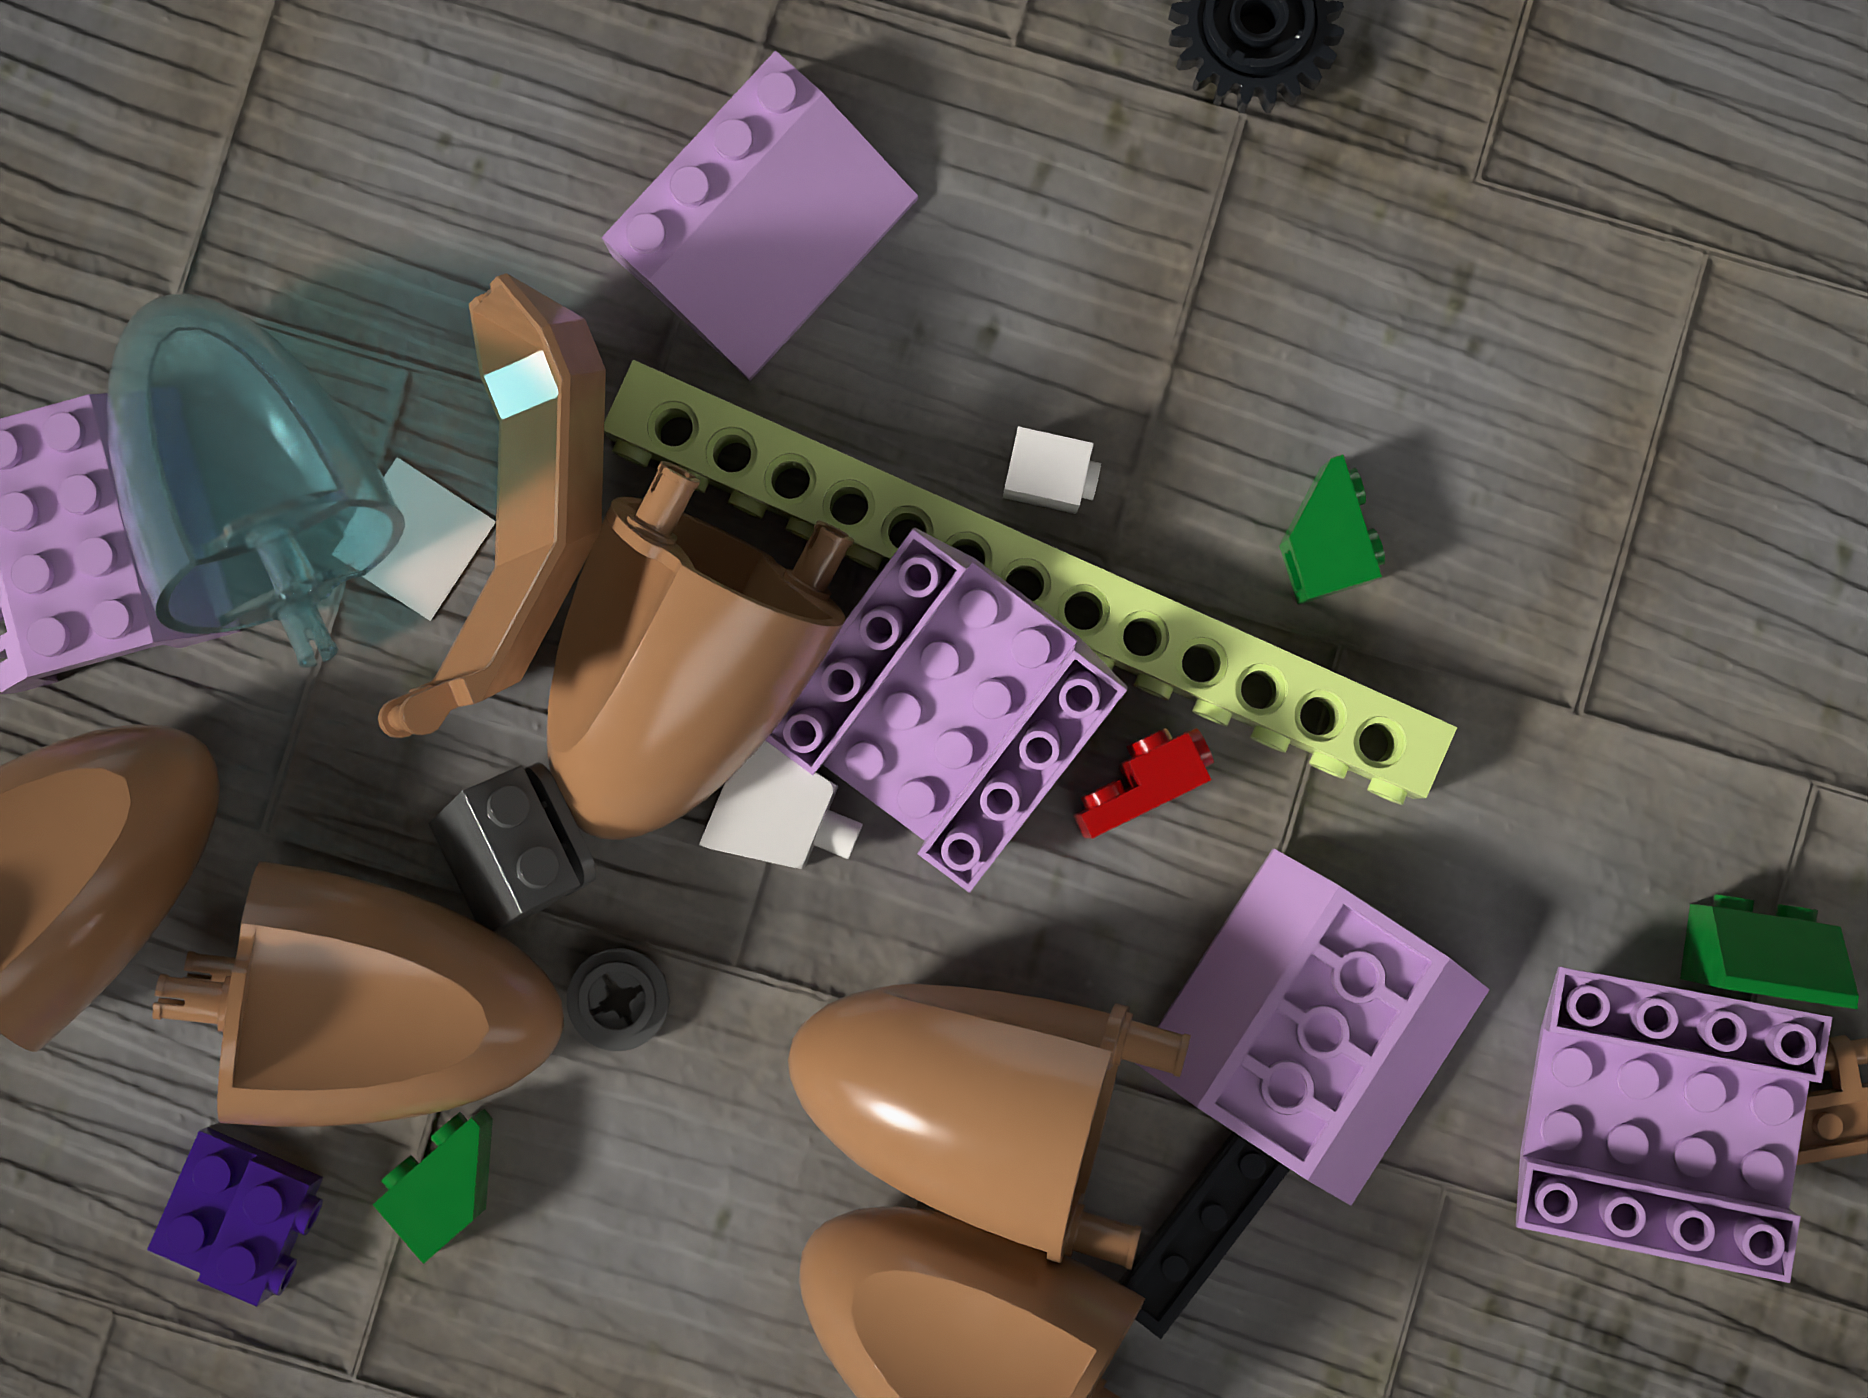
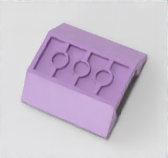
(949, 704)
(1316, 1025)
(1668, 1122)

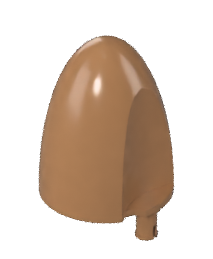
(679, 658)
(92, 863)
(362, 1005)
(979, 1103)
(957, 1312)

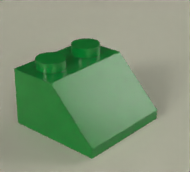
(1767, 953)

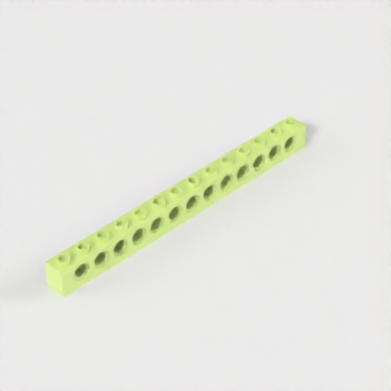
(1413, 737)

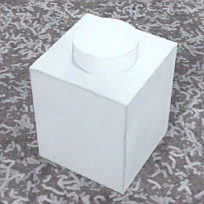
(1051, 471)

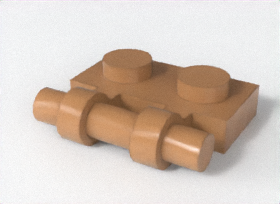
(1837, 1117)

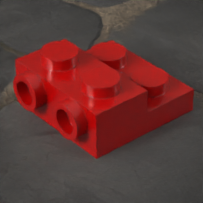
(1155, 774)

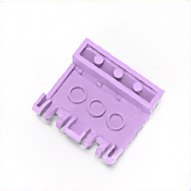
(65, 552)

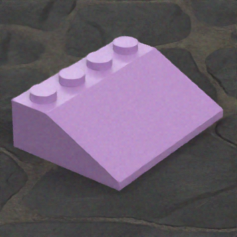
(760, 216)

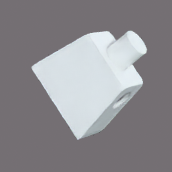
(778, 813)

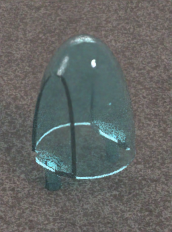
(238, 476)

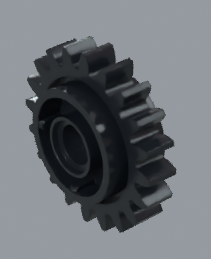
(1256, 62)

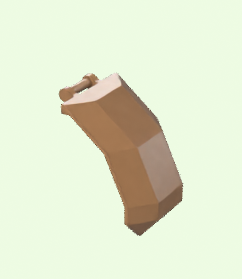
(551, 416)

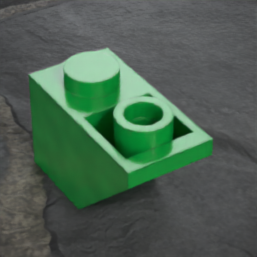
(1328, 538)
(443, 1192)

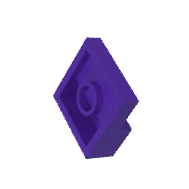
(237, 1217)

